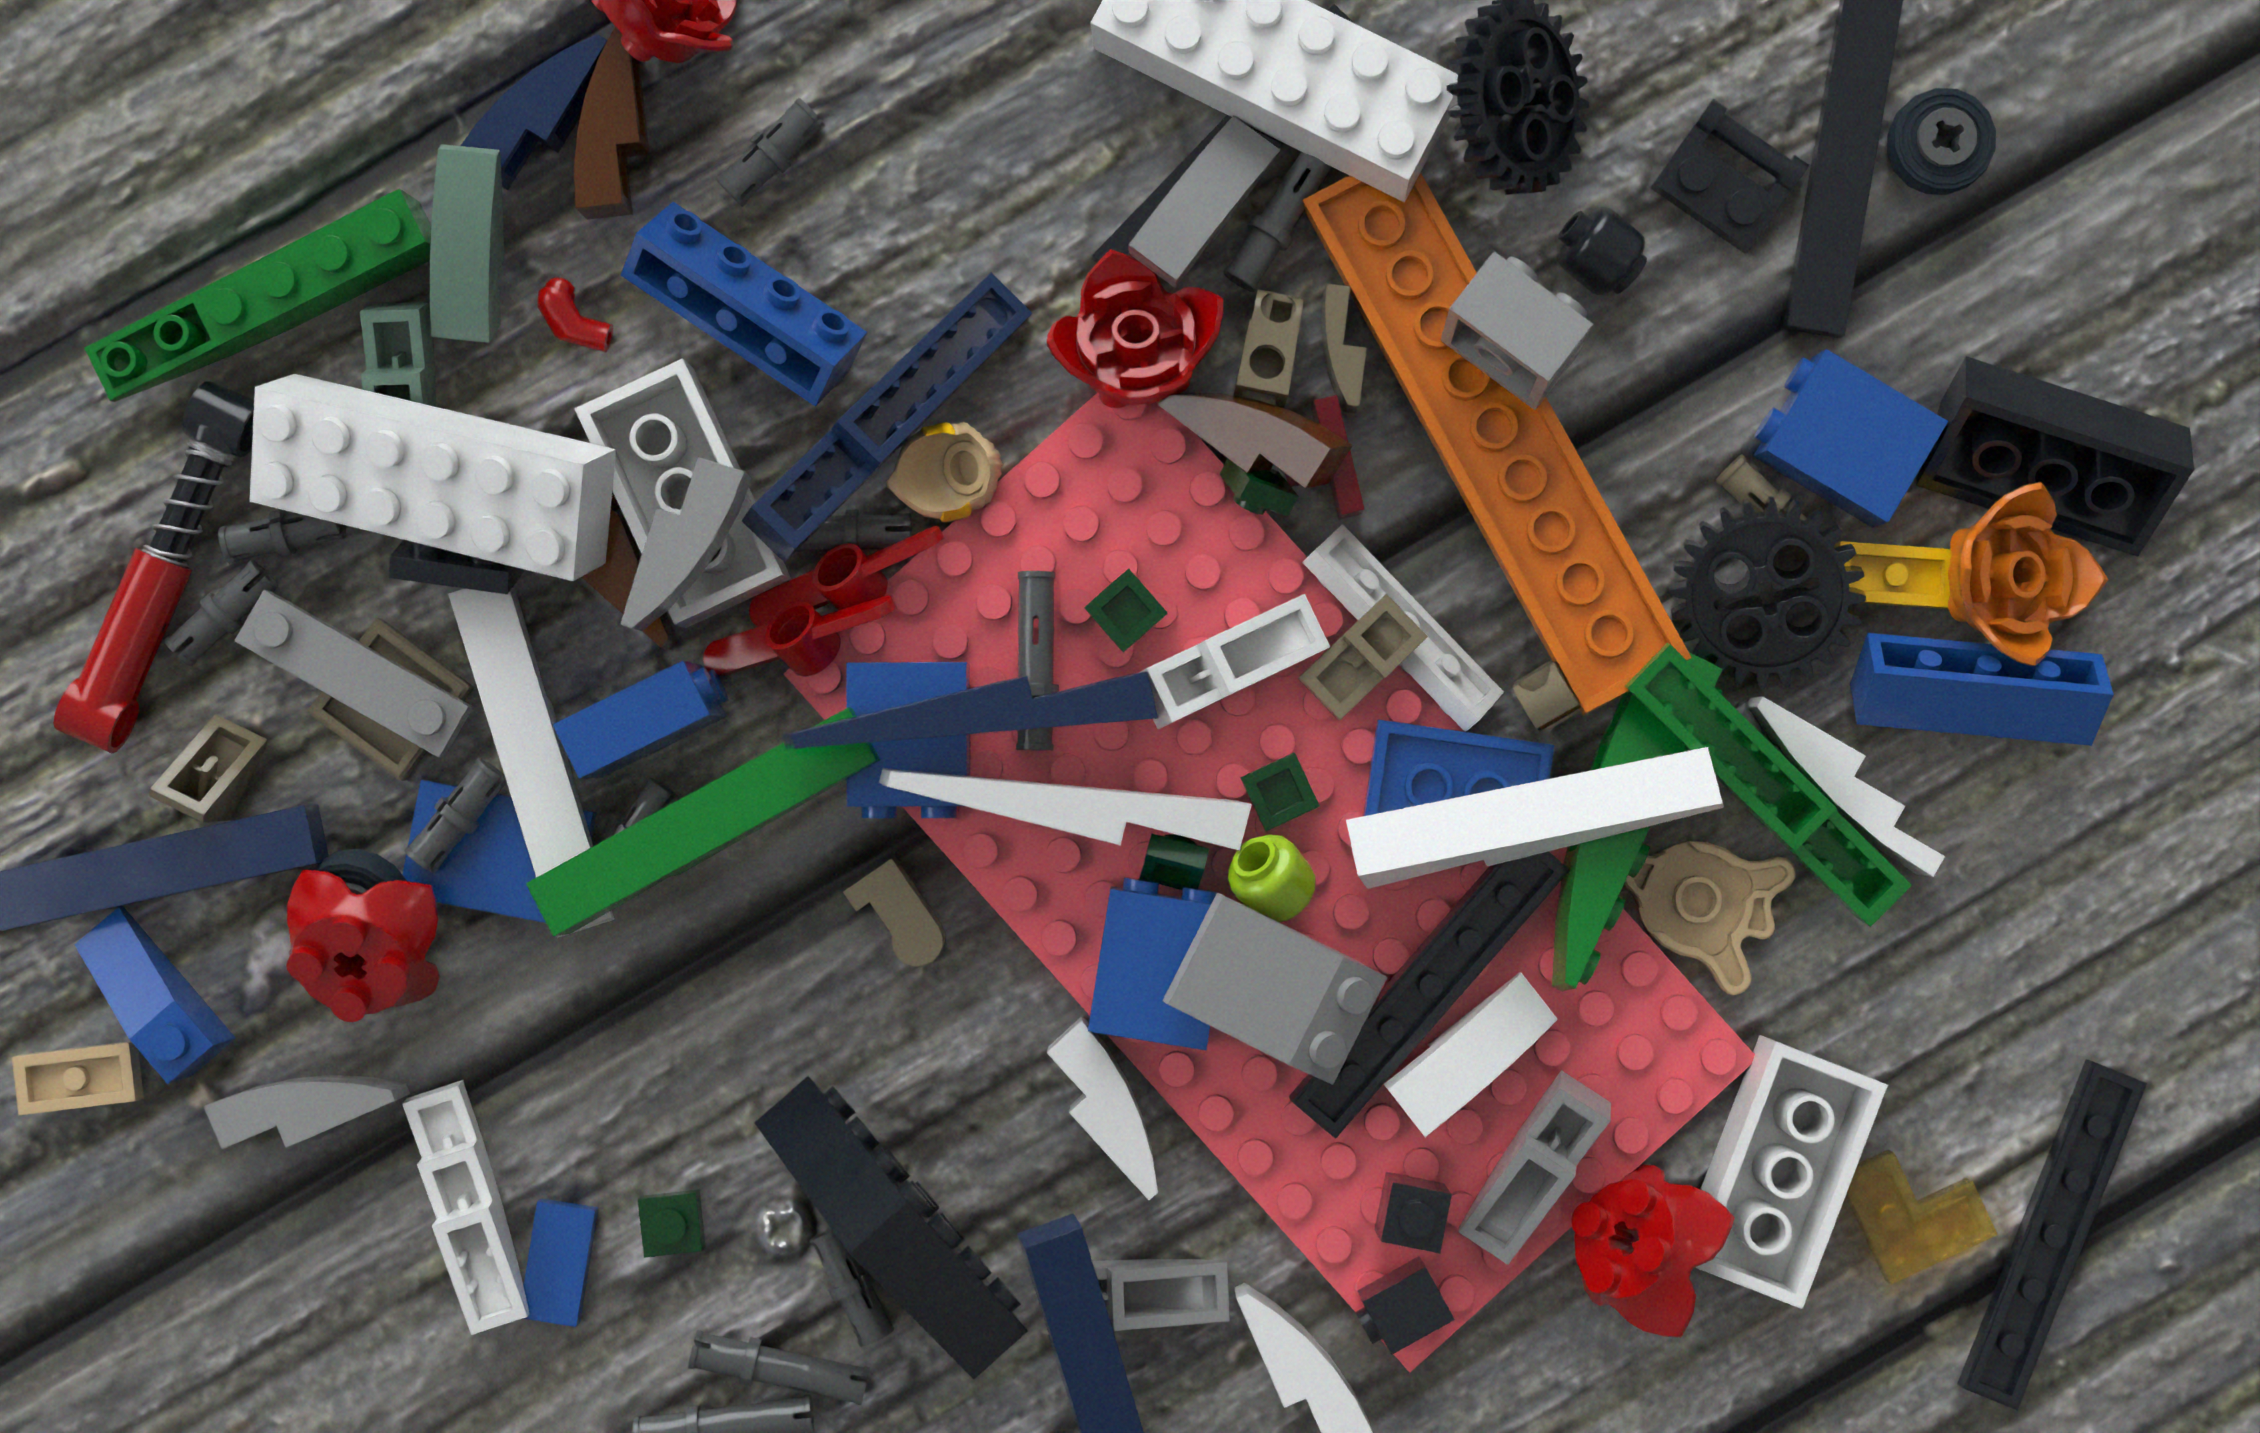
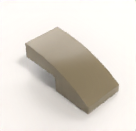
(1343, 362)
(1362, 657)

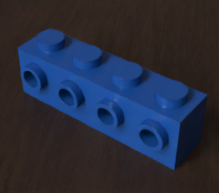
(743, 303)
(1979, 691)

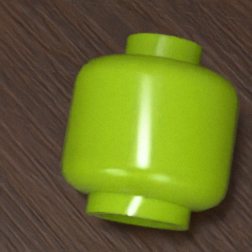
(1272, 877)

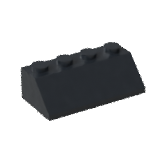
(2099, 460)

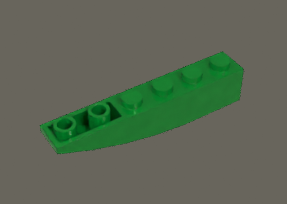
(266, 296)
(1600, 866)

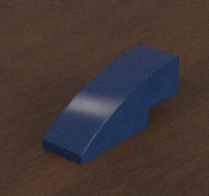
(538, 108)

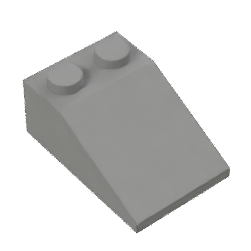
(1274, 988)

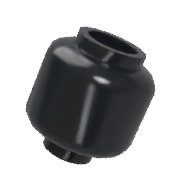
(1602, 251)

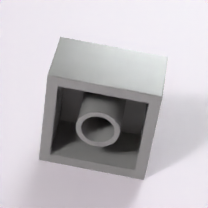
(1516, 328)

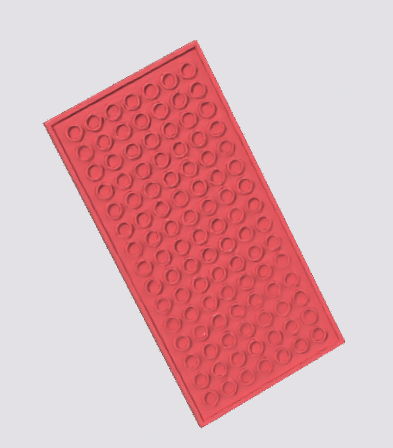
(1150, 498)

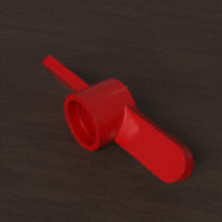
(841, 577)
(794, 635)

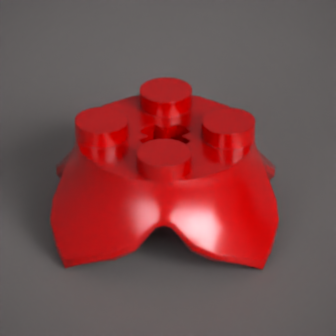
(670, 28)
(1126, 306)
(363, 947)
(1650, 1276)

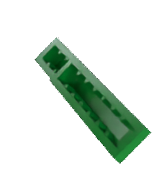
(1769, 785)
(692, 830)

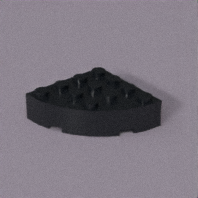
(891, 1226)

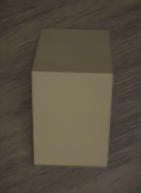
(211, 771)

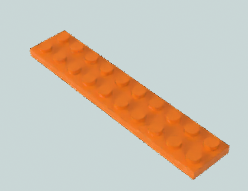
(1501, 454)

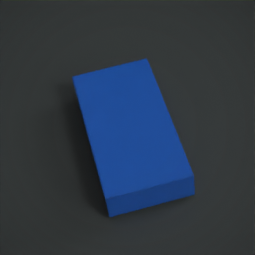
(559, 1261)

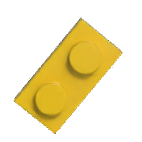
(1902, 574)

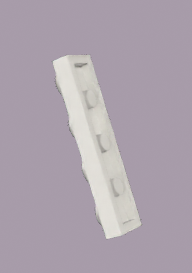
(1438, 661)

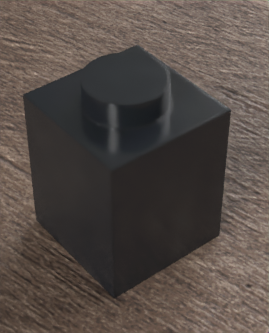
(1413, 1212)
(1402, 1306)

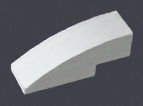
(1235, 660)
(1471, 1054)
(1107, 1103)
(1301, 1365)

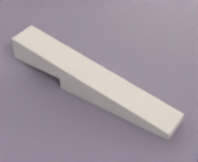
(523, 728)
(1082, 809)
(1531, 817)

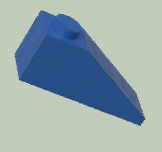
(152, 998)

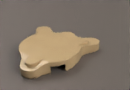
(1706, 902)

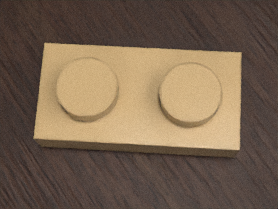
(77, 1078)

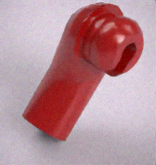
(565, 321)

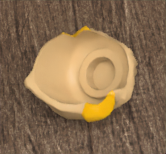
(946, 471)

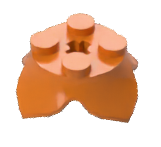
(2019, 576)

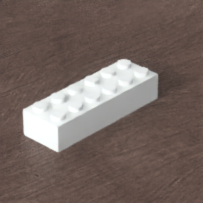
(1292, 77)
(432, 476)

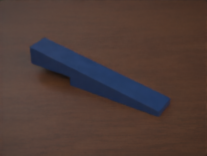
(885, 417)
(989, 709)
(162, 866)
(1079, 1327)

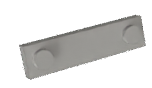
(354, 674)

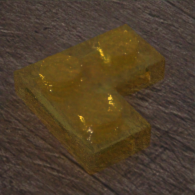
(1910, 1232)

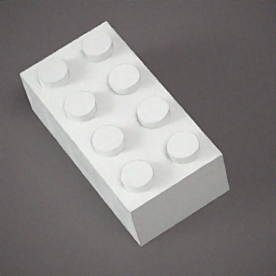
(658, 434)
(1787, 1166)

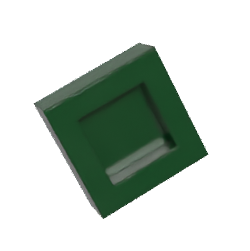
(1259, 489)
(1125, 610)
(1279, 791)
(1174, 861)
(671, 1223)

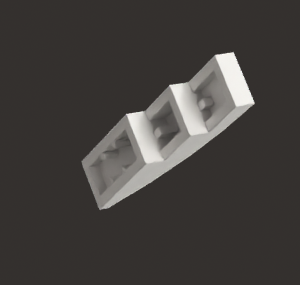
(1832, 769)
(467, 1208)

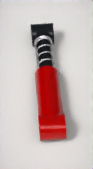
(102, 701)

